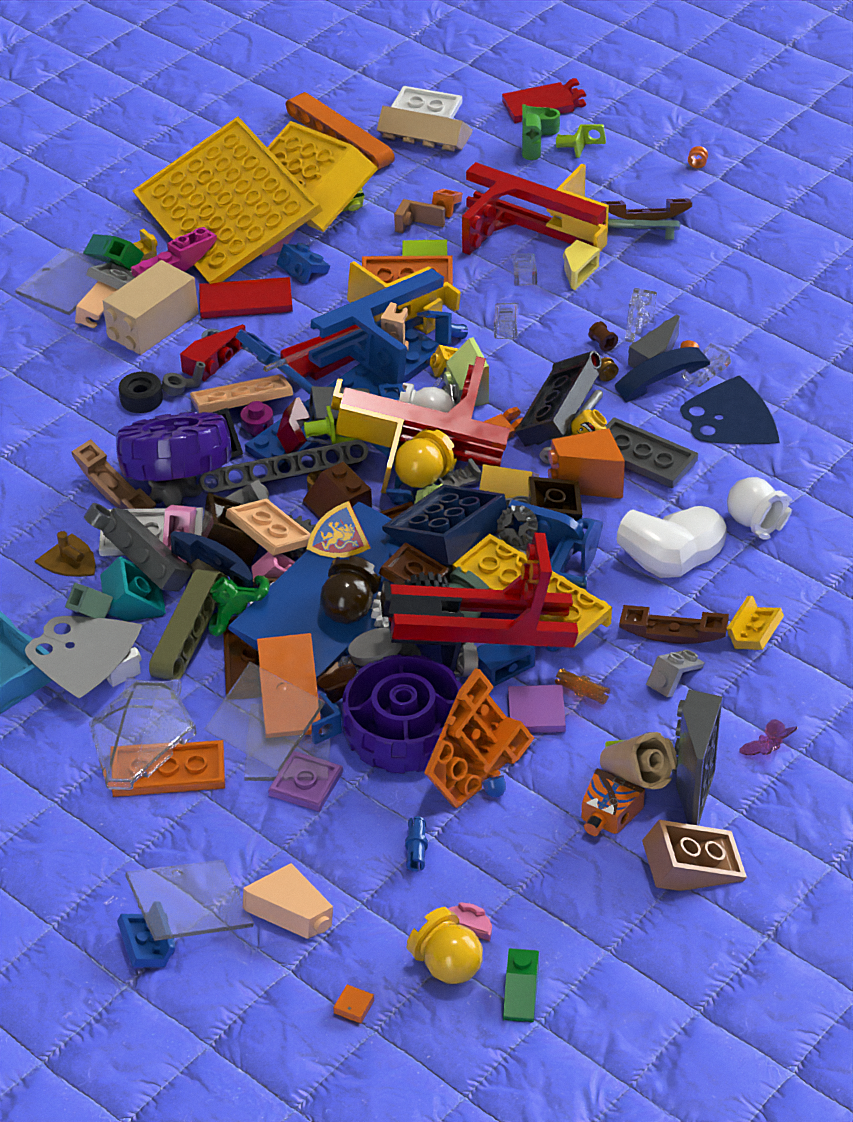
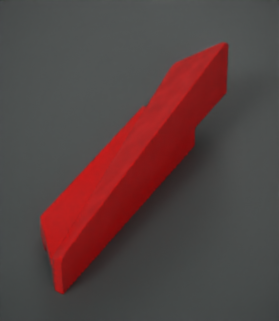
(305, 366)

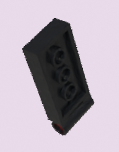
(559, 399)

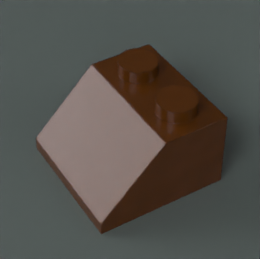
(336, 487)

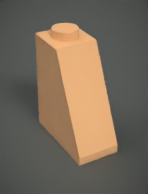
(289, 902)

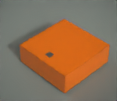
(353, 1004)

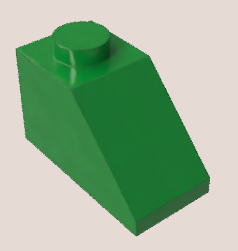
(521, 985)

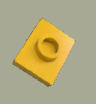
(429, 323)

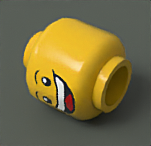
(588, 421)

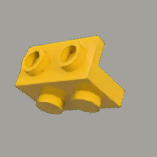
(753, 625)

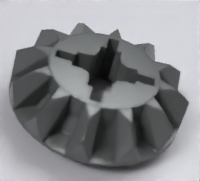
(525, 531)

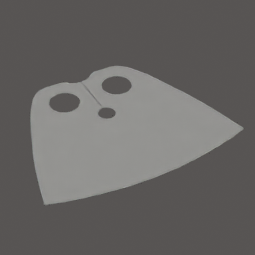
(97, 651)

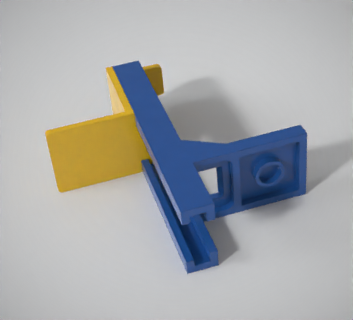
(368, 302)

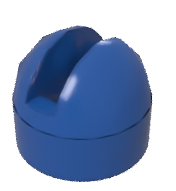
(494, 786)

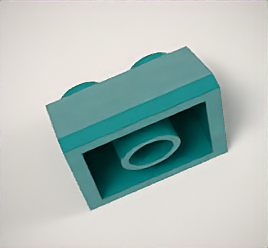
(132, 592)

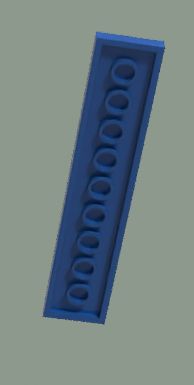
(417, 359)

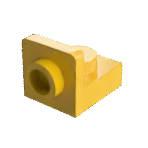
(147, 244)
(439, 359)

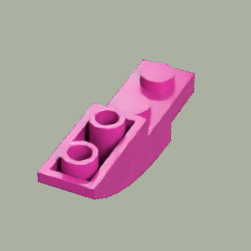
(181, 252)

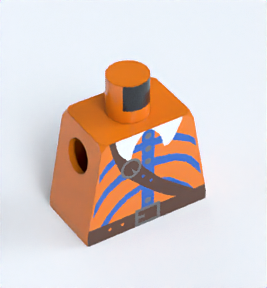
(610, 803)

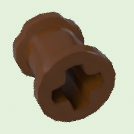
(606, 339)

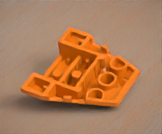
(474, 742)

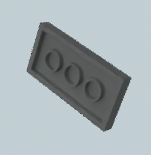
(651, 454)

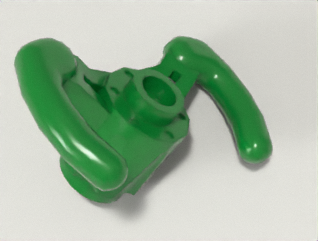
(233, 601)

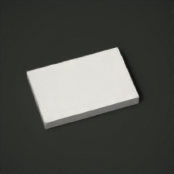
(428, 102)

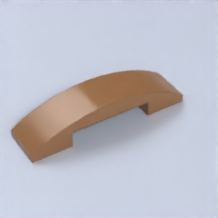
(108, 480)

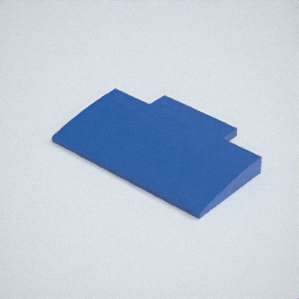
(295, 606)

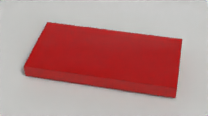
(245, 297)

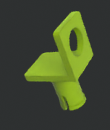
(581, 138)
(323, 427)

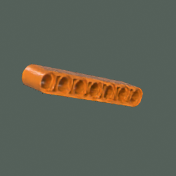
(325, 120)

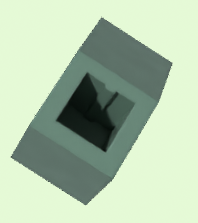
(88, 601)

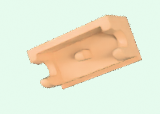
(92, 304)
(394, 323)

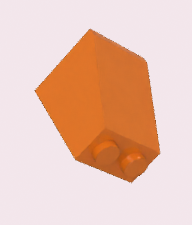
(591, 460)

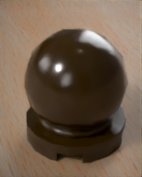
(349, 589)

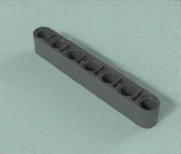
(295, 466)

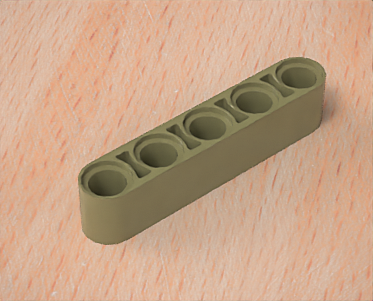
(185, 627)

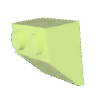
(458, 366)

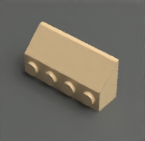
(423, 128)

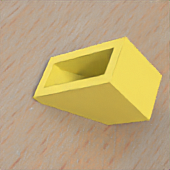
(580, 262)

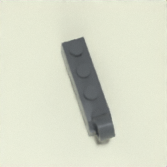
(140, 546)

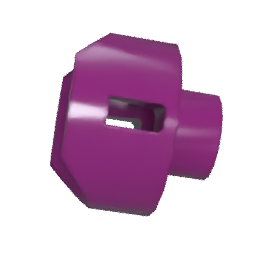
(255, 416)

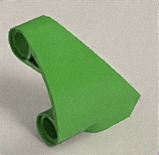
(535, 123)

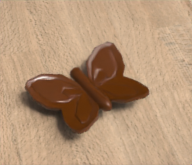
(337, 681)

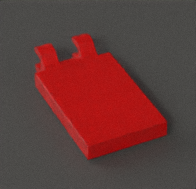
(552, 95)

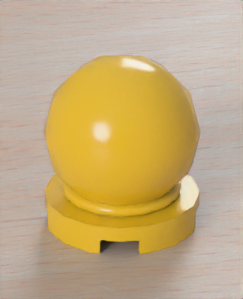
(424, 458)
(447, 948)

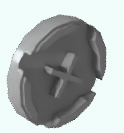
(372, 646)

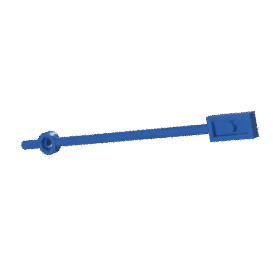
(267, 355)

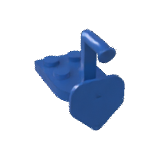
(565, 538)

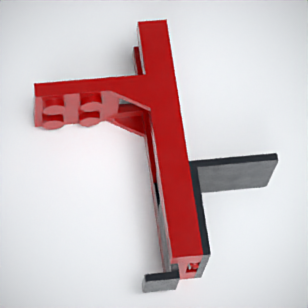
(434, 615)

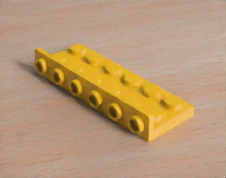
(501, 564)

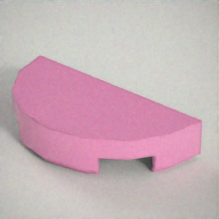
(474, 919)

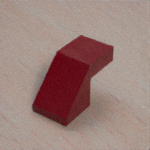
(290, 427)

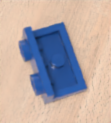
(301, 262)
(140, 943)

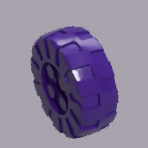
(173, 446)
(398, 711)

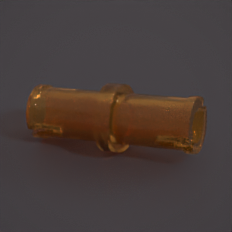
(582, 686)

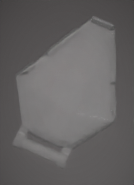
(140, 730)

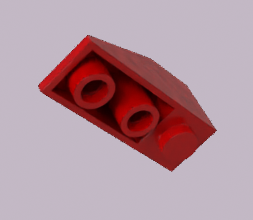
(211, 350)

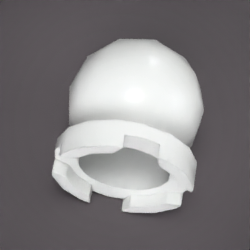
(427, 397)
(758, 506)

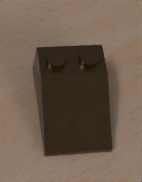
(225, 532)

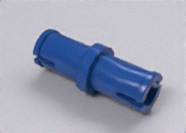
(416, 844)

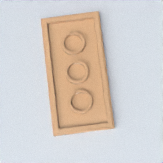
(241, 393)

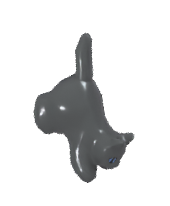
(174, 490)

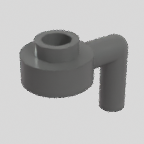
(175, 384)

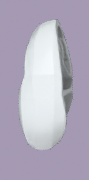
(674, 543)

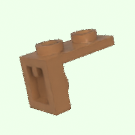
(418, 212)

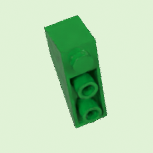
(114, 250)

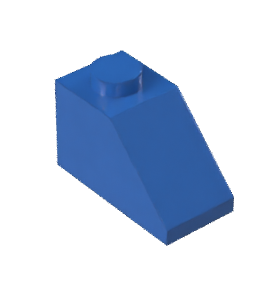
(504, 661)

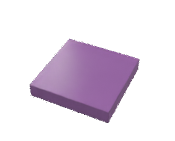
(538, 707)
(307, 793)

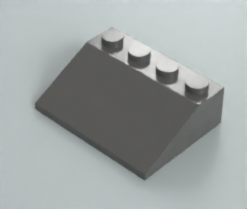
(696, 750)

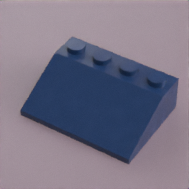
(448, 522)

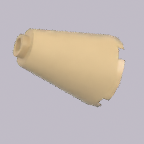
(641, 760)

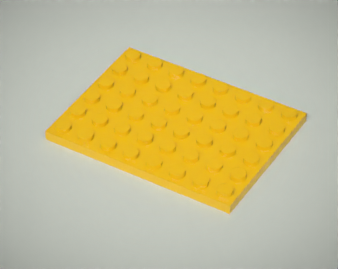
(233, 191)

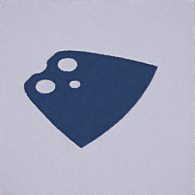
(743, 412)

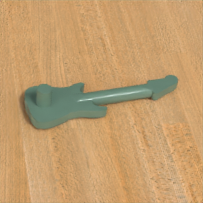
(668, 225)

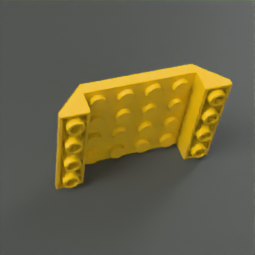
(324, 167)

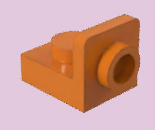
(447, 199)

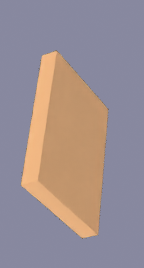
(269, 526)

